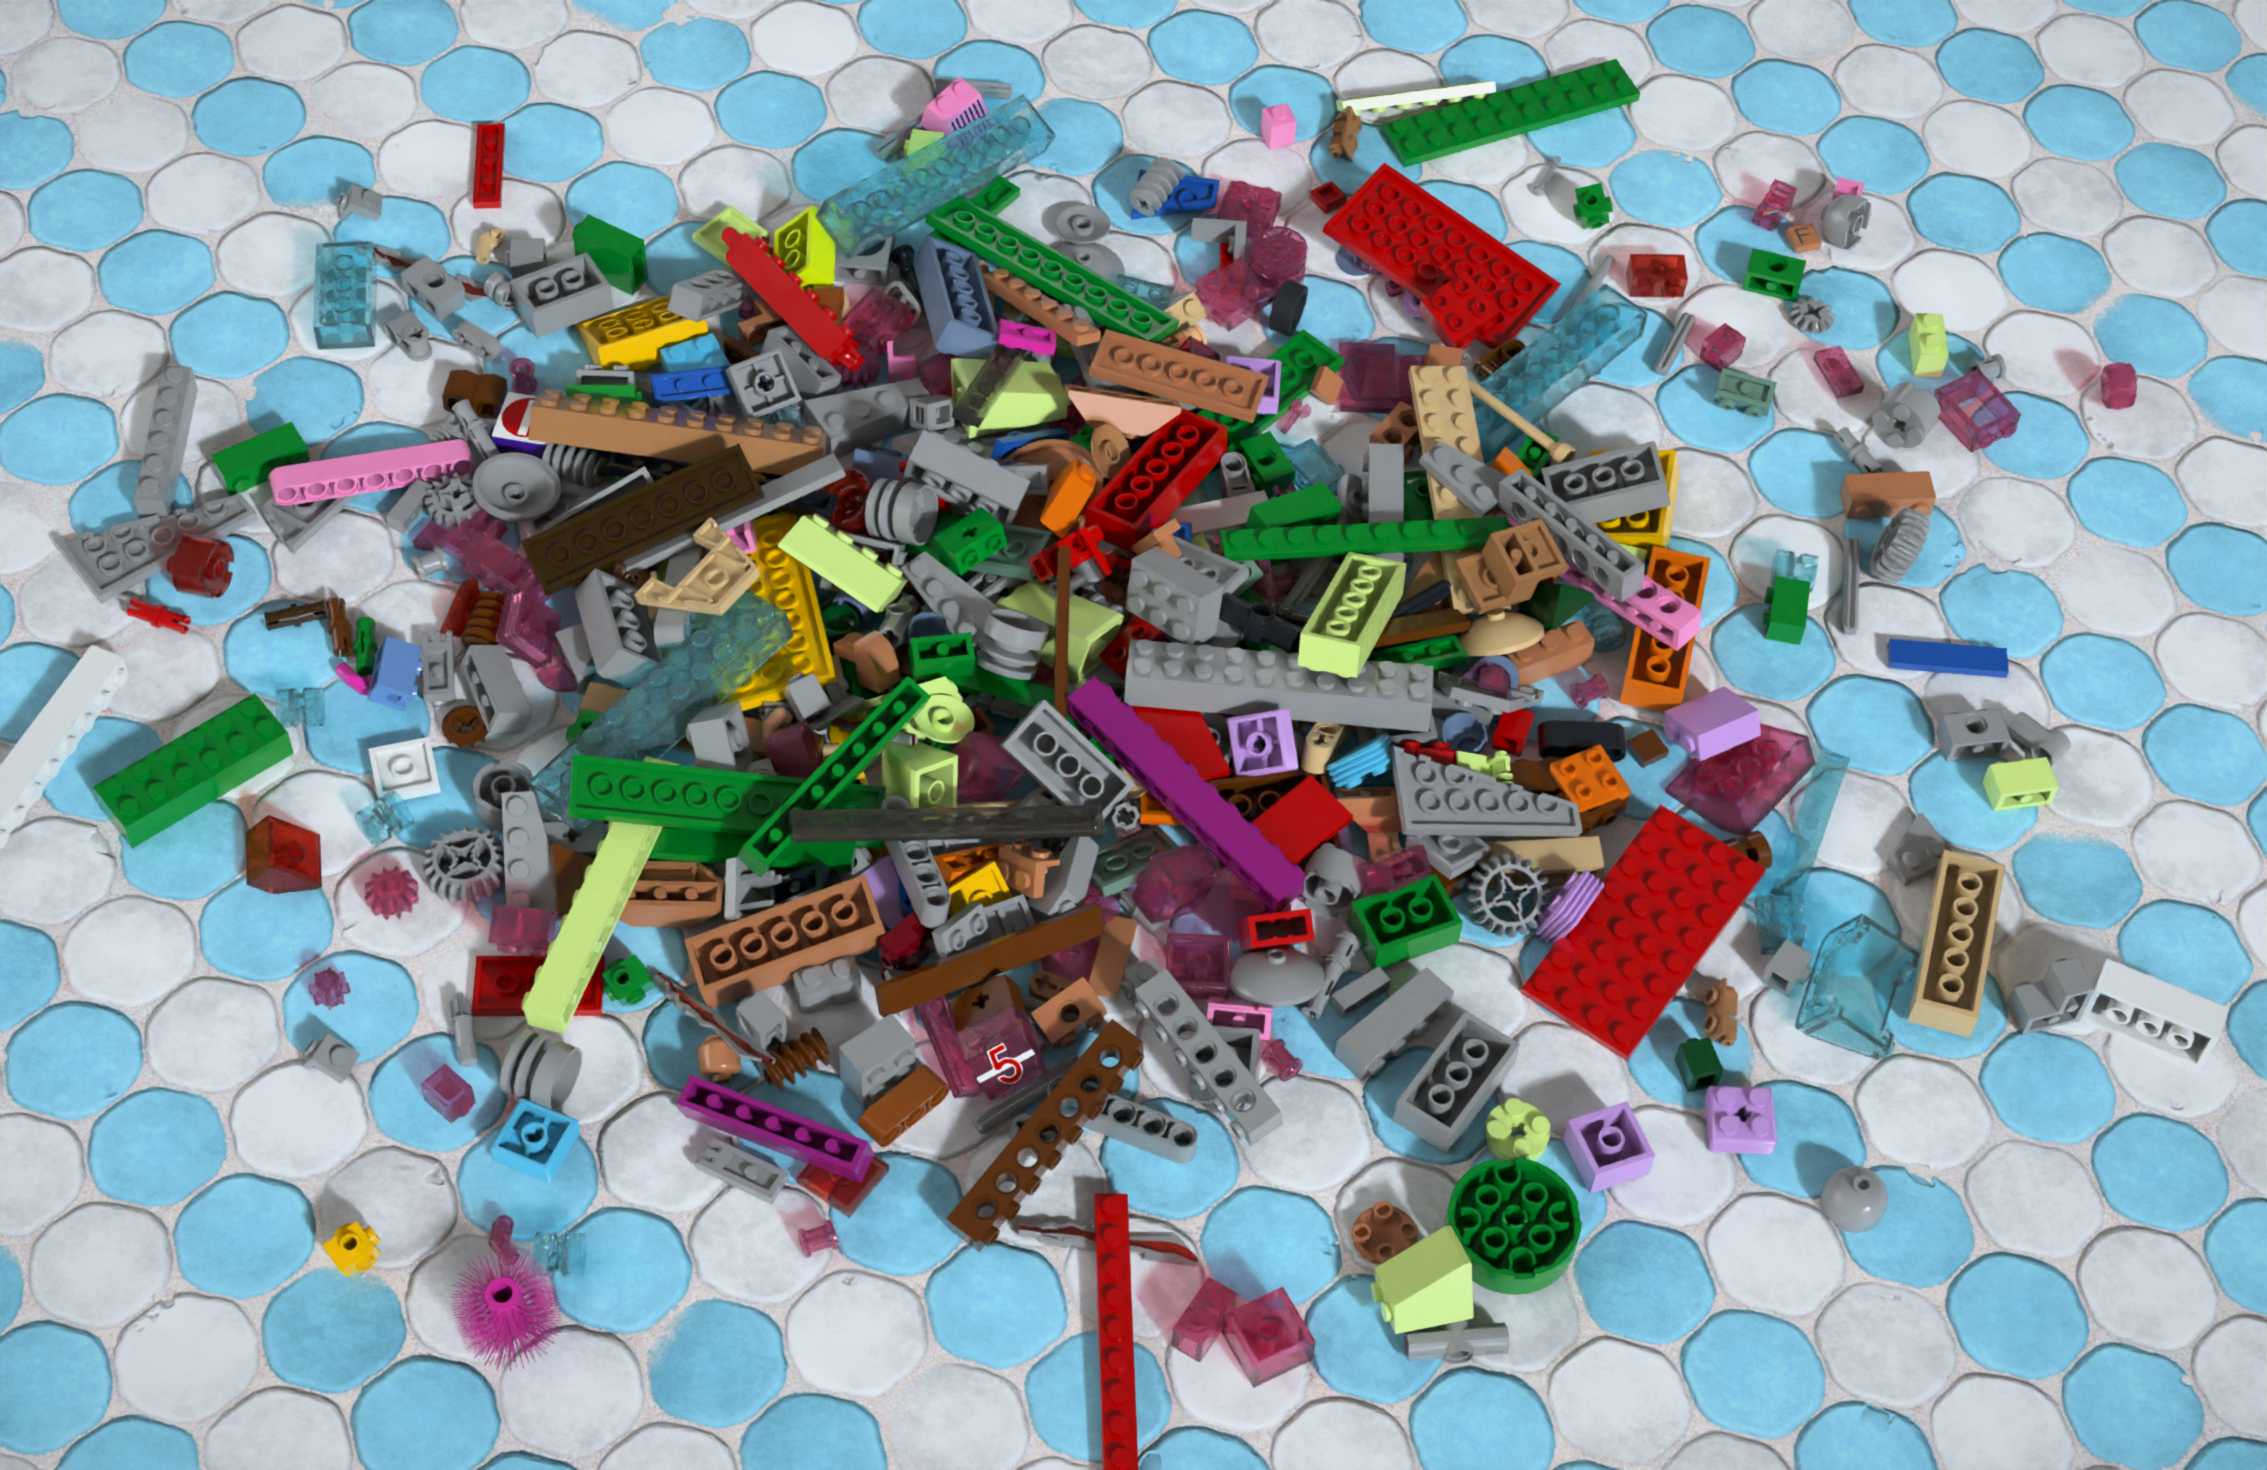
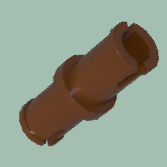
(339, 627)

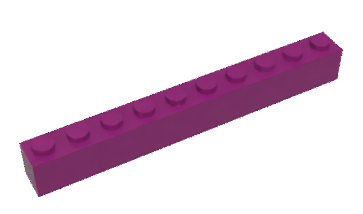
(1186, 794)

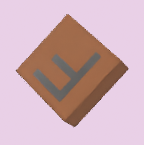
(1803, 238)

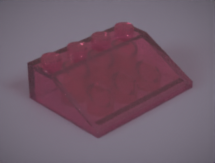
(1746, 781)

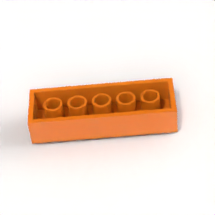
(1654, 670)

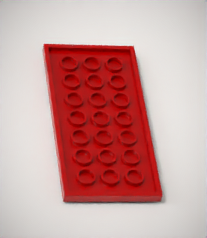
(1429, 244)
(1643, 932)

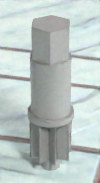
(1158, 929)
(463, 1029)

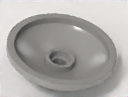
(1096, 258)
(516, 487)
(1276, 977)

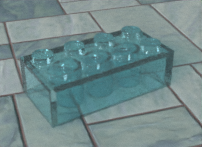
(345, 295)

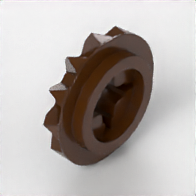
(465, 716)

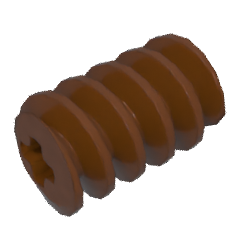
(484, 620)
(795, 1059)

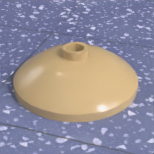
(1501, 633)

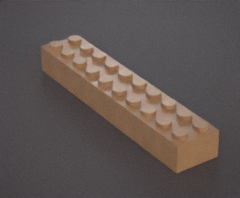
(671, 433)

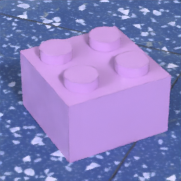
(1608, 1147)

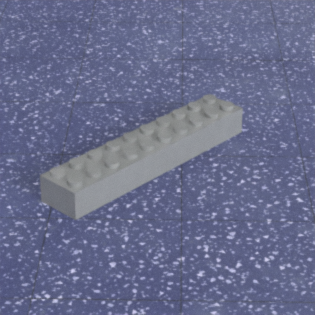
(1264, 681)

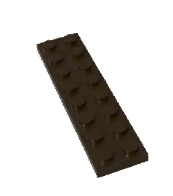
(642, 519)

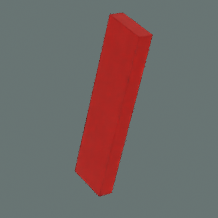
(489, 166)

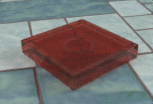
(839, 1191)

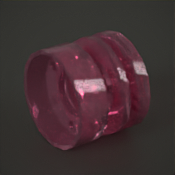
(1277, 256)

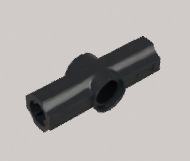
(1260, 623)

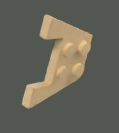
(712, 583)

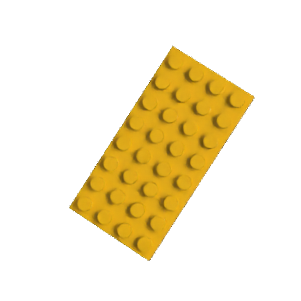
(791, 588)

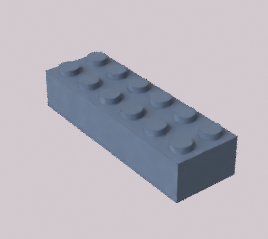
(955, 300)

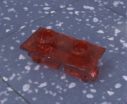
(461, 607)

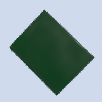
(1554, 604)

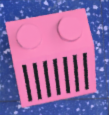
(954, 108)

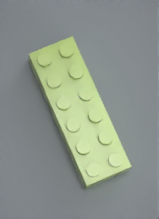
(1351, 615)

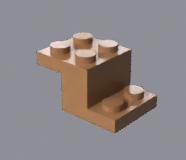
(1510, 566)

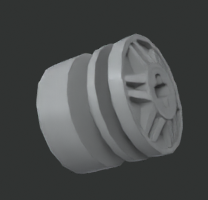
(901, 511)
(1011, 643)
(540, 1069)

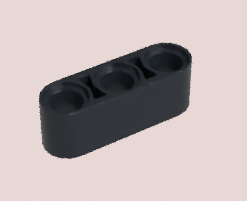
(1571, 737)

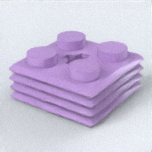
(1268, 367)
(1245, 739)
(1568, 906)
(1723, 1113)

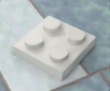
(405, 768)

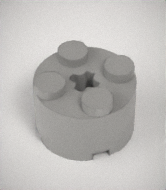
(1906, 415)
(489, 785)
(1332, 880)

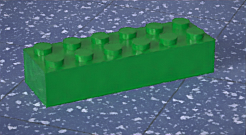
(193, 770)

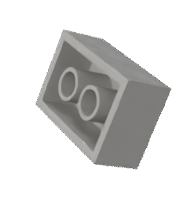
(561, 295)
(1174, 597)

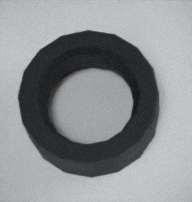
(1288, 307)

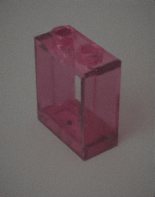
(1958, 422)

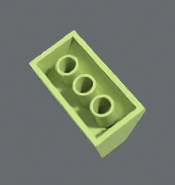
(843, 562)

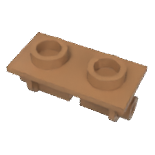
(1345, 135)
(1720, 1002)

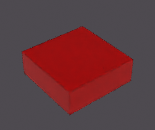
(1328, 197)

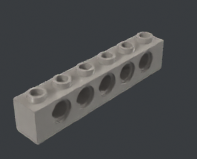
(1574, 535)
(1165, 992)

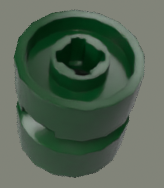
(839, 622)

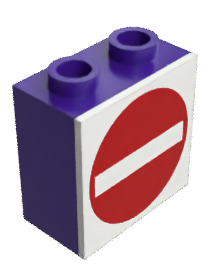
(513, 426)

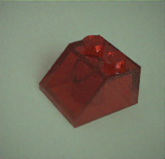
(282, 857)

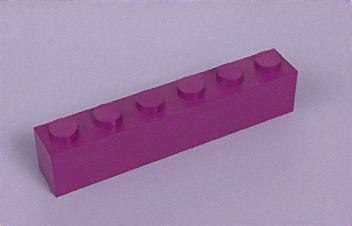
(776, 1129)

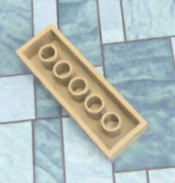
(1956, 944)

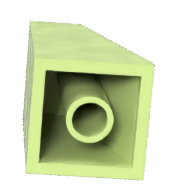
(1028, 399)
(1090, 626)

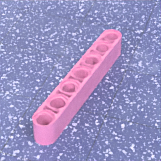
(370, 472)

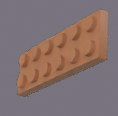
(1179, 376)

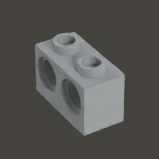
(762, 1021)

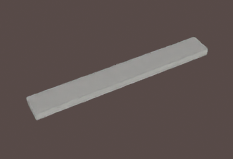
(775, 495)

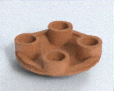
(1383, 1232)

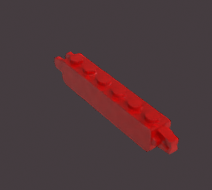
(791, 300)

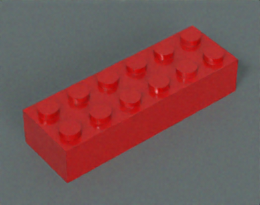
(1157, 479)

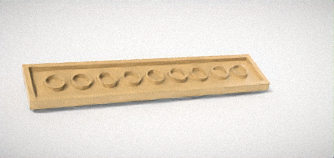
(1447, 415)

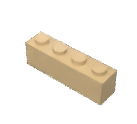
(1555, 856)

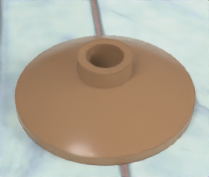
(1109, 450)

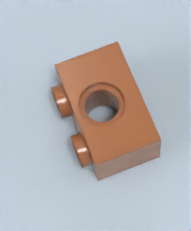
(1076, 996)

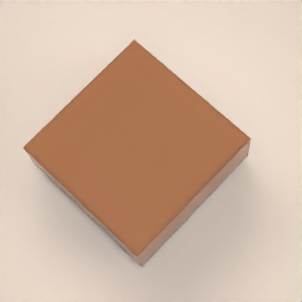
(1326, 385)

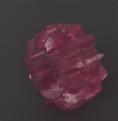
(866, 372)
(2118, 386)
(391, 892)

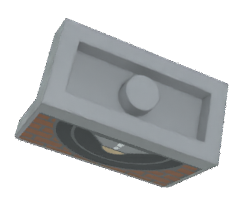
(1034, 470)

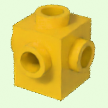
(353, 1248)

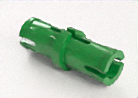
(365, 646)

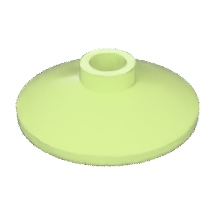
(945, 719)

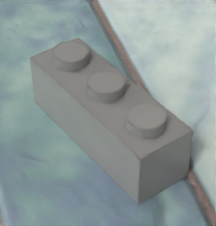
(408, 506)
(1360, 991)

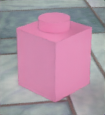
(1278, 126)

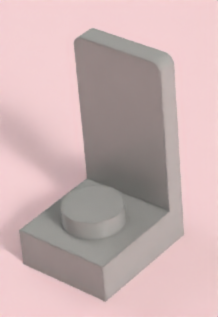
(1223, 232)

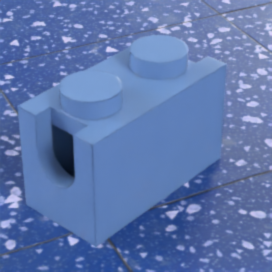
(395, 673)

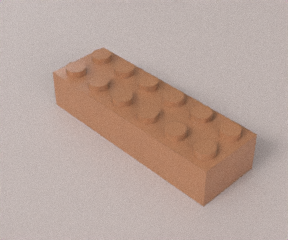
(784, 939)

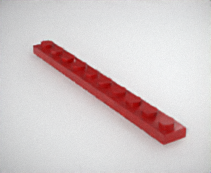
(1115, 1332)

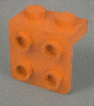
(1590, 779)

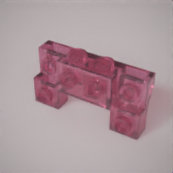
(486, 557)

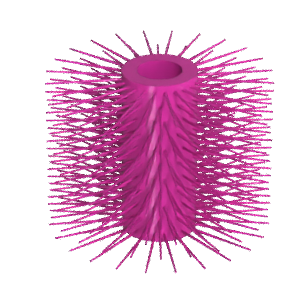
(506, 1308)

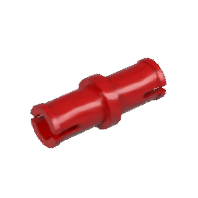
(158, 615)

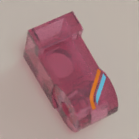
(1774, 205)

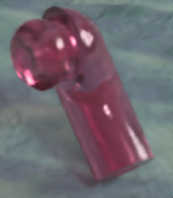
(501, 1236)

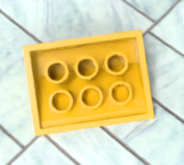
(637, 334)
(1652, 526)

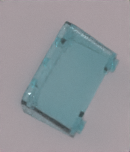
(1855, 987)

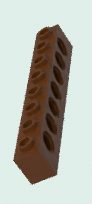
(1111, 1042)

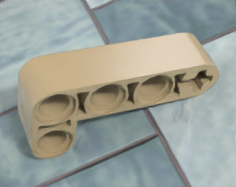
(1323, 745)

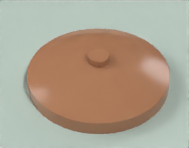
(1062, 453)

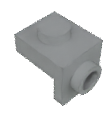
(361, 202)
(330, 1057)

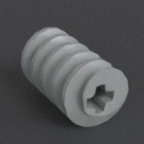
(1155, 186)
(576, 465)

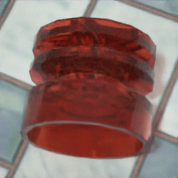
(852, 499)

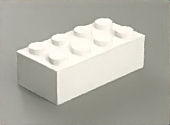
(2155, 1014)

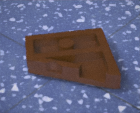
(568, 874)

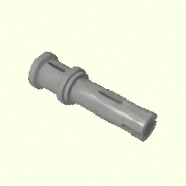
(1336, 963)

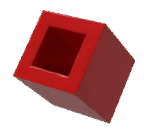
(1513, 731)

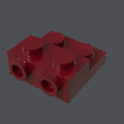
(903, 945)

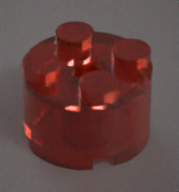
(201, 566)

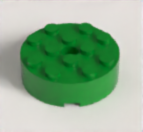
(1515, 1224)

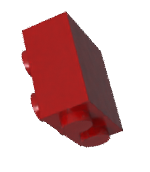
(1459, 312)

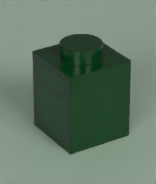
(1698, 1064)

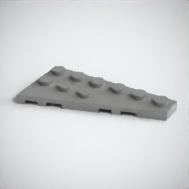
(141, 548)
(1466, 802)

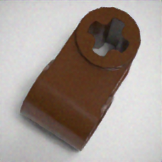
(1495, 359)

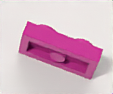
(1026, 337)

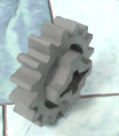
(452, 501)

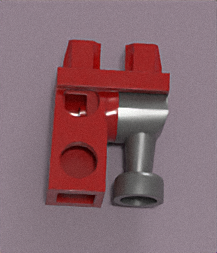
(1086, 561)

